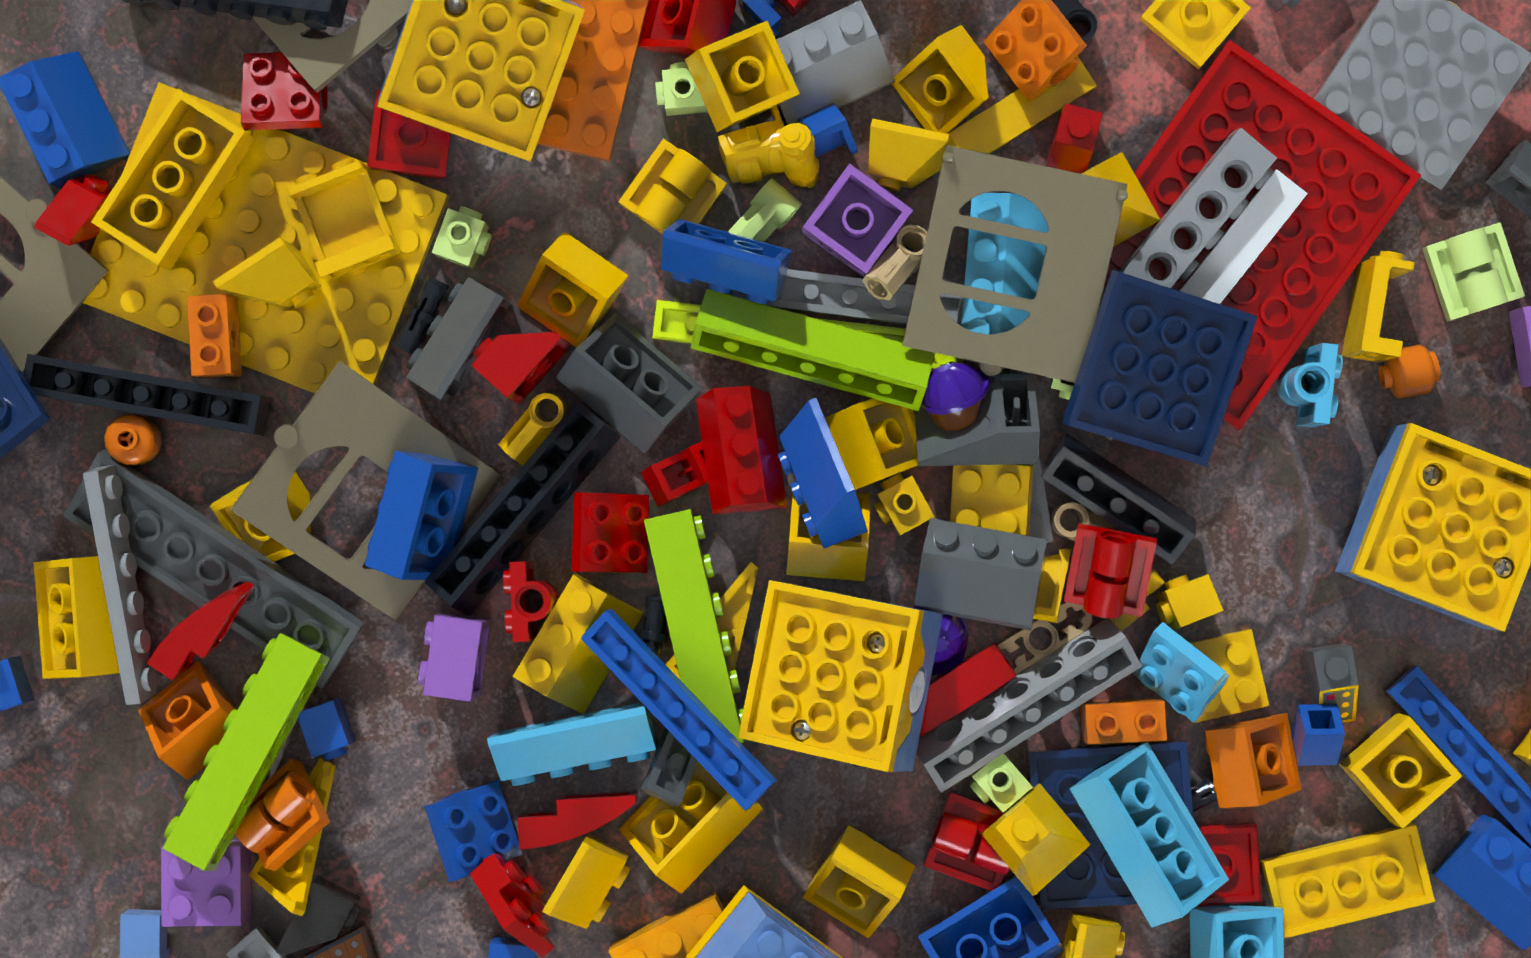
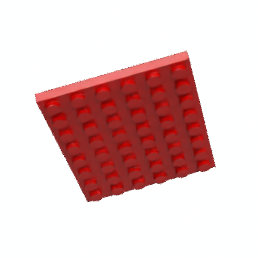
(1349, 201)

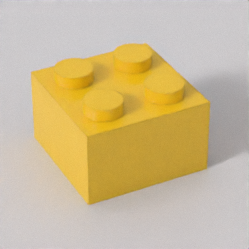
(1400, 770)

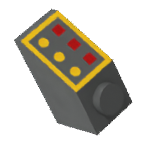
(1333, 678)

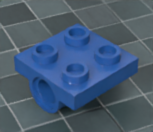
(471, 828)

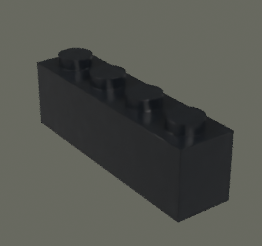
(1118, 497)

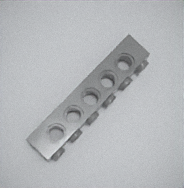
(1237, 152)
(1027, 704)

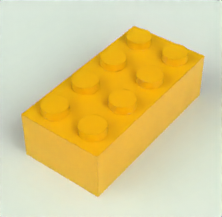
(173, 180)

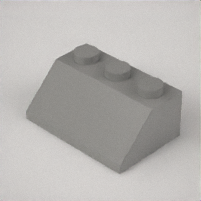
(834, 62)

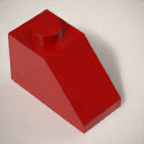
(1074, 138)
(73, 209)

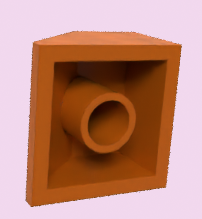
(187, 719)
(1253, 761)

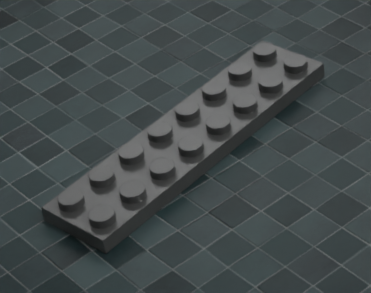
(206, 560)

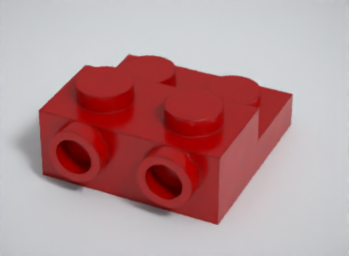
(514, 901)

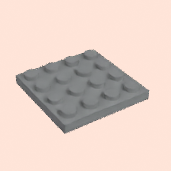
(1423, 82)

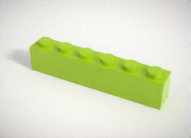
(812, 349)
(693, 614)
(245, 752)

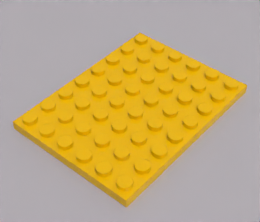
(349, 317)

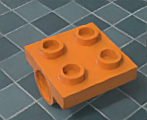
(1036, 46)
(282, 816)

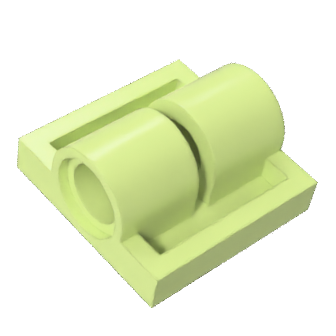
(1473, 271)

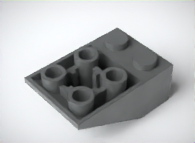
(1002, 433)

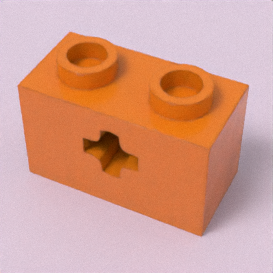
(214, 336)
(1123, 721)

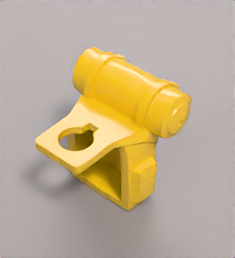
(770, 150)

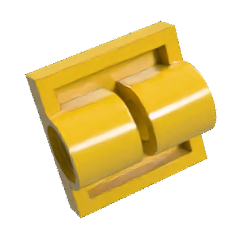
(672, 188)

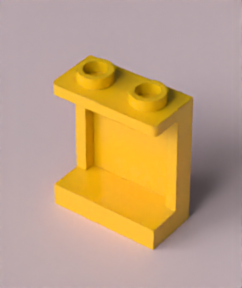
(343, 219)
(1367, 308)

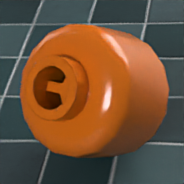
(1411, 373)
(145, 441)

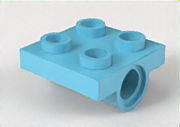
(1320, 369)
(1180, 673)

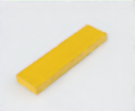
(1017, 114)

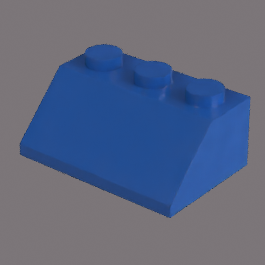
(64, 117)
(724, 261)
(820, 478)
(419, 514)
(1492, 876)
(995, 926)

